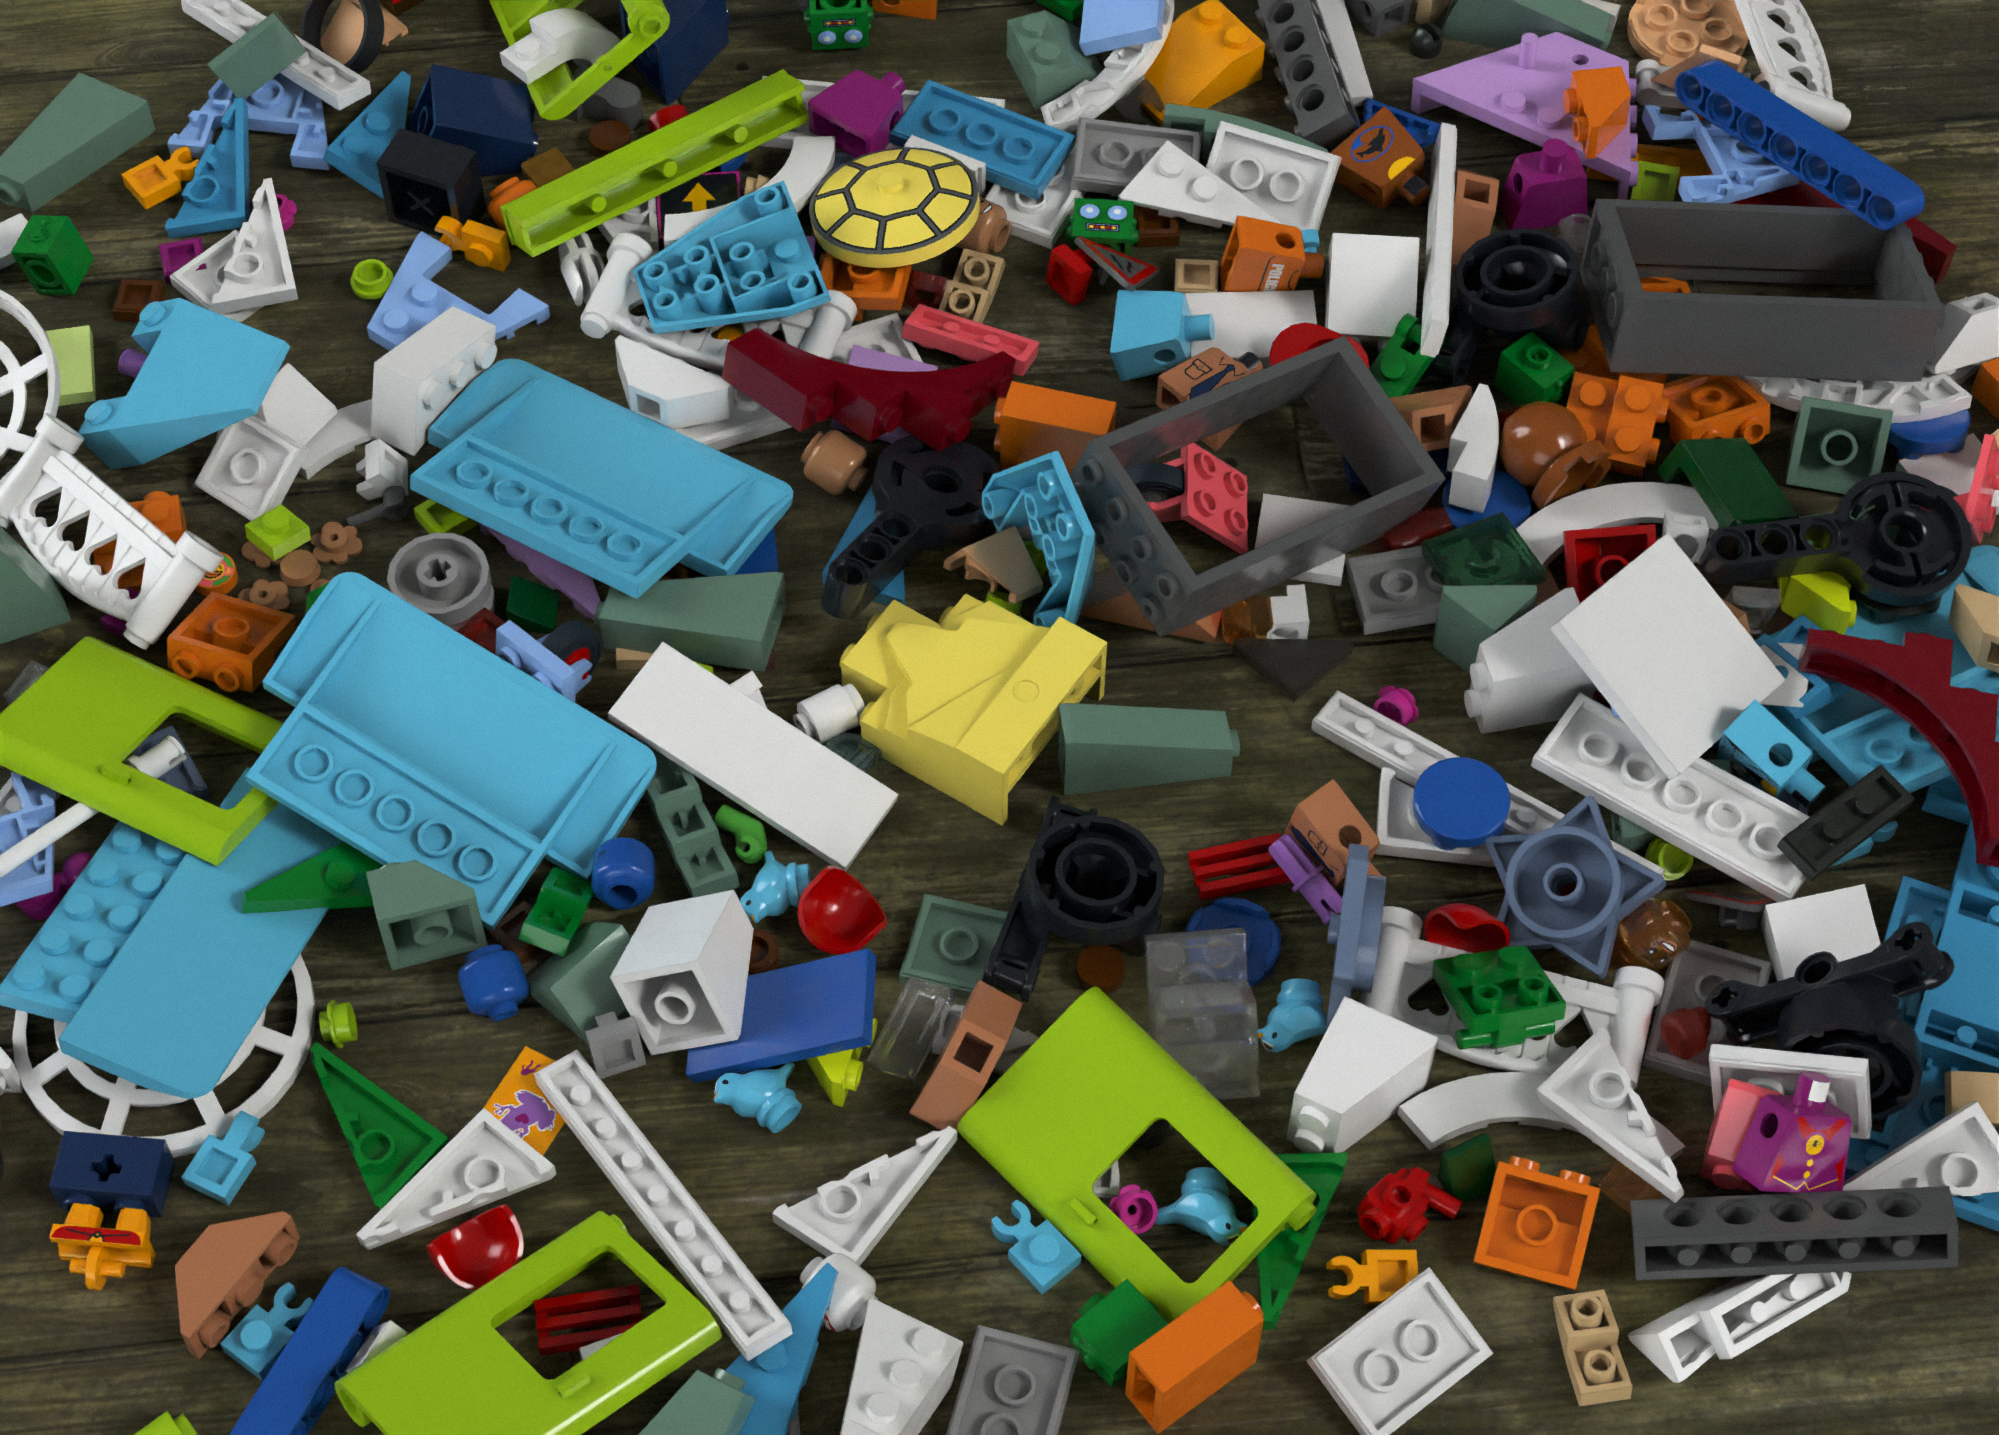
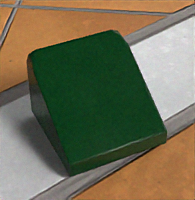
(532, 606)
(1468, 1168)

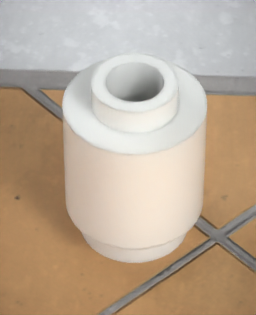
(829, 712)

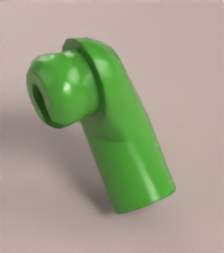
(748, 833)

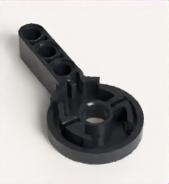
(910, 518)
(1856, 546)

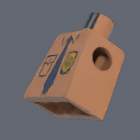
(1201, 375)
(1326, 826)

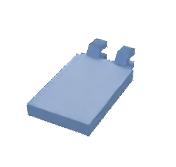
(1120, 24)

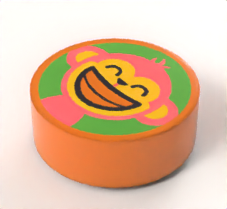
(220, 581)

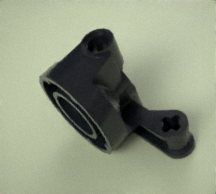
(1512, 286)
(1073, 860)
(1845, 1010)

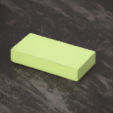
(75, 364)

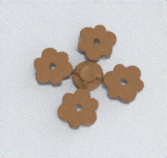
(300, 566)

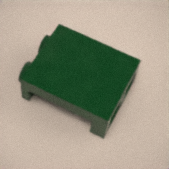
(1728, 481)

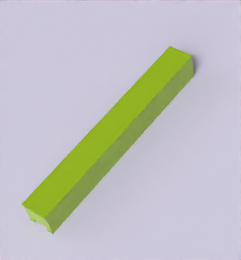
(655, 163)

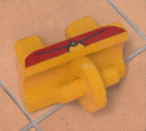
(103, 1250)

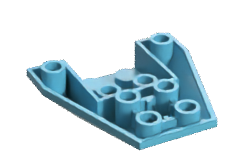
(734, 268)
(1046, 500)

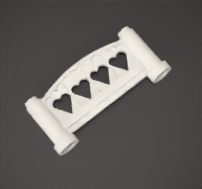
(1778, 64)
(617, 293)
(170, 567)
(1407, 965)

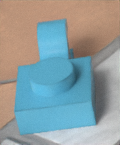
(225, 1164)

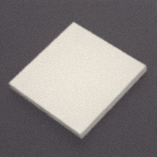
(1667, 655)

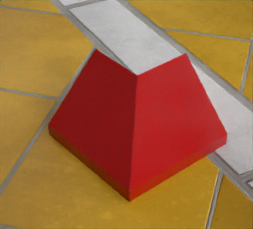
(1600, 553)

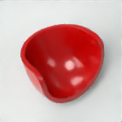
(839, 912)
(1465, 928)
(478, 1248)

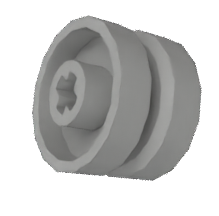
(443, 578)

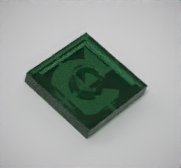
(1483, 555)

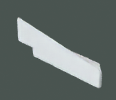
(1733, 1319)

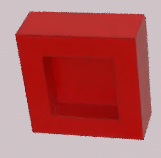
(1070, 273)

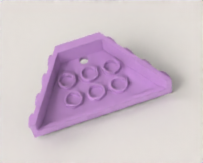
(1523, 95)

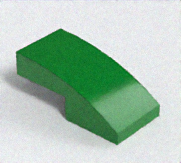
(557, 912)

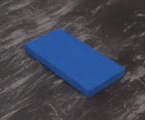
(796, 1016)

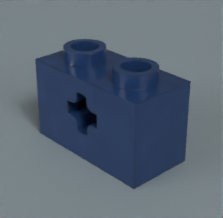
(112, 1172)

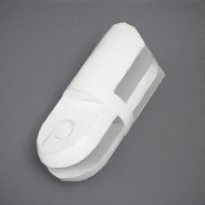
(580, 267)

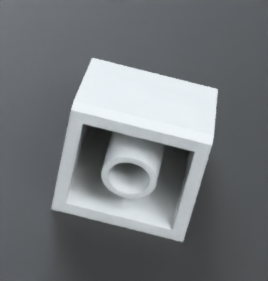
(1370, 286)
(1526, 672)
(1815, 923)
(687, 972)
(1358, 1078)

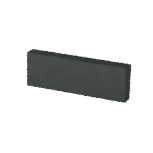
(1845, 822)

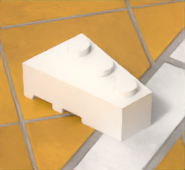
(427, 375)
(898, 1373)

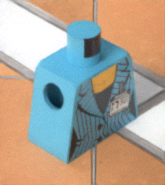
(1760, 740)

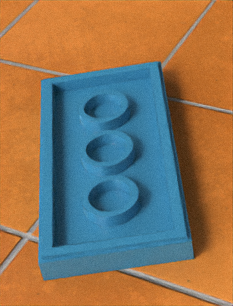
(1015, 148)

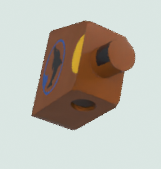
(1382, 162)

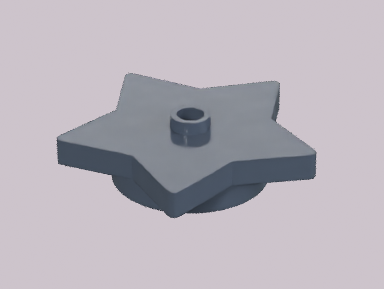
(1574, 853)
(1355, 930)

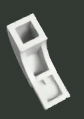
(555, 39)

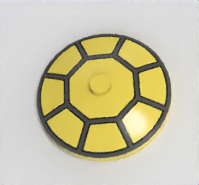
(894, 207)

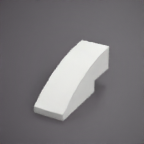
(1474, 452)

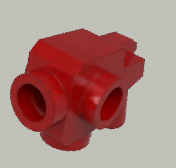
(1398, 1206)

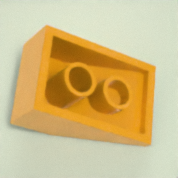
(1205, 59)

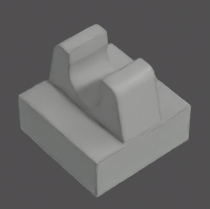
(615, 1045)

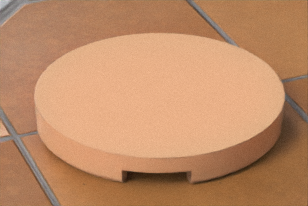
(1677, 28)

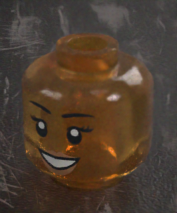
(1654, 934)

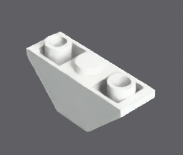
(1968, 334)
(670, 388)

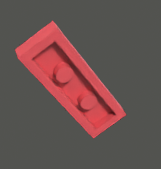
(967, 338)

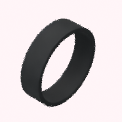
(372, 35)

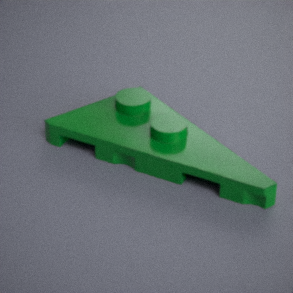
(327, 880)
(381, 1132)
(1286, 1253)

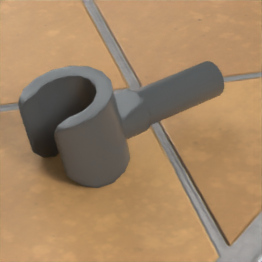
(394, 508)

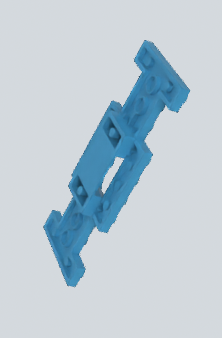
(1962, 1015)

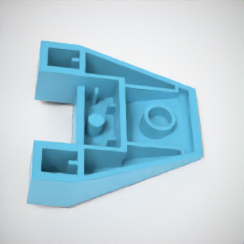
(193, 383)

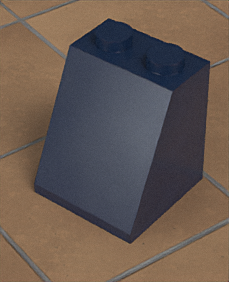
(687, 47)
(479, 114)

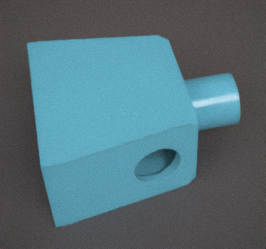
(1154, 332)

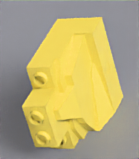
(970, 694)

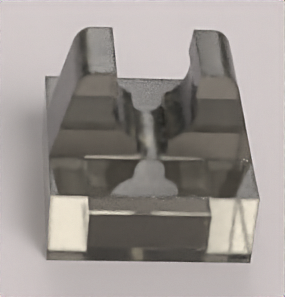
(1141, 92)

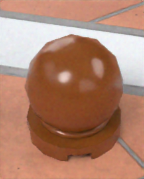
(1550, 452)

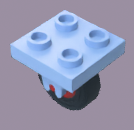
(558, 659)

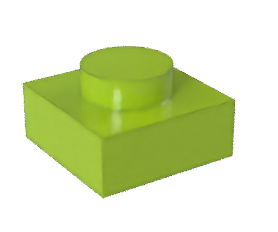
(1655, 182)
(441, 519)
(277, 532)

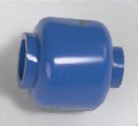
(623, 873)
(493, 982)

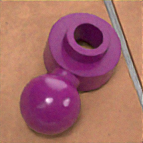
(43, 905)

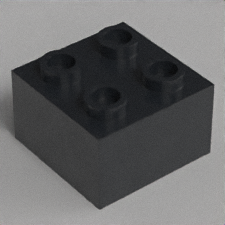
(428, 181)

